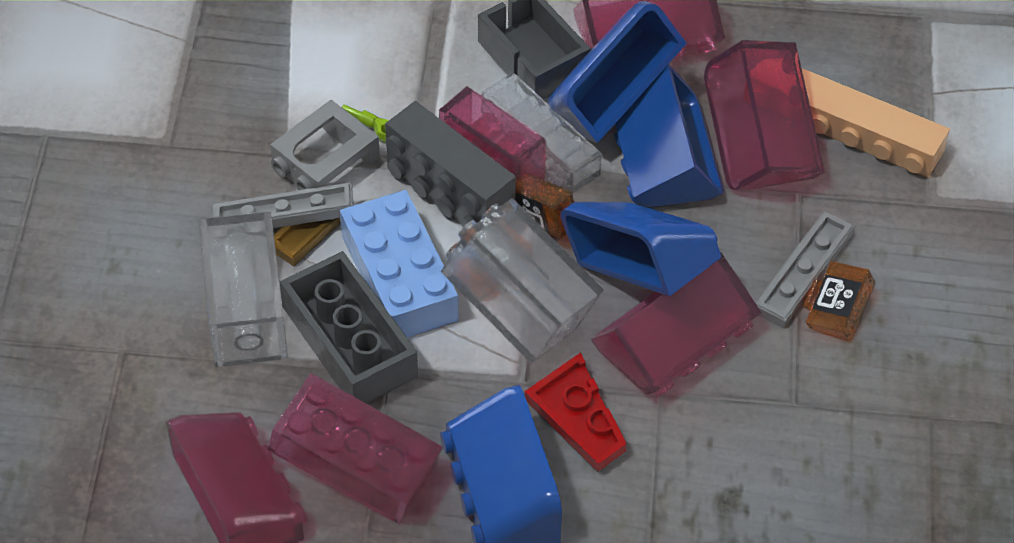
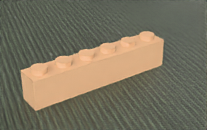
(875, 125)

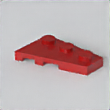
(576, 411)

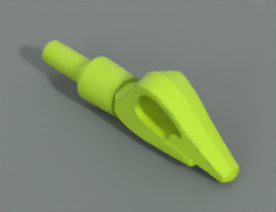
(369, 120)

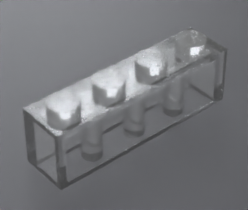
(568, 156)

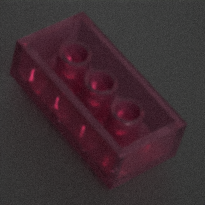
(354, 448)

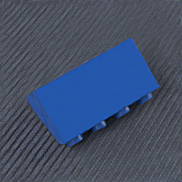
(617, 70)
(667, 145)
(639, 244)
(503, 472)

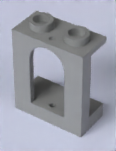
(356, 139)

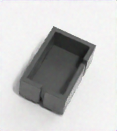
(534, 46)

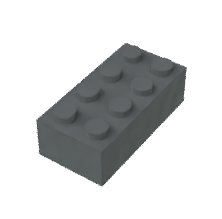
(445, 165)
(349, 328)

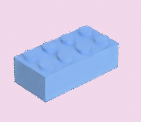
(400, 262)

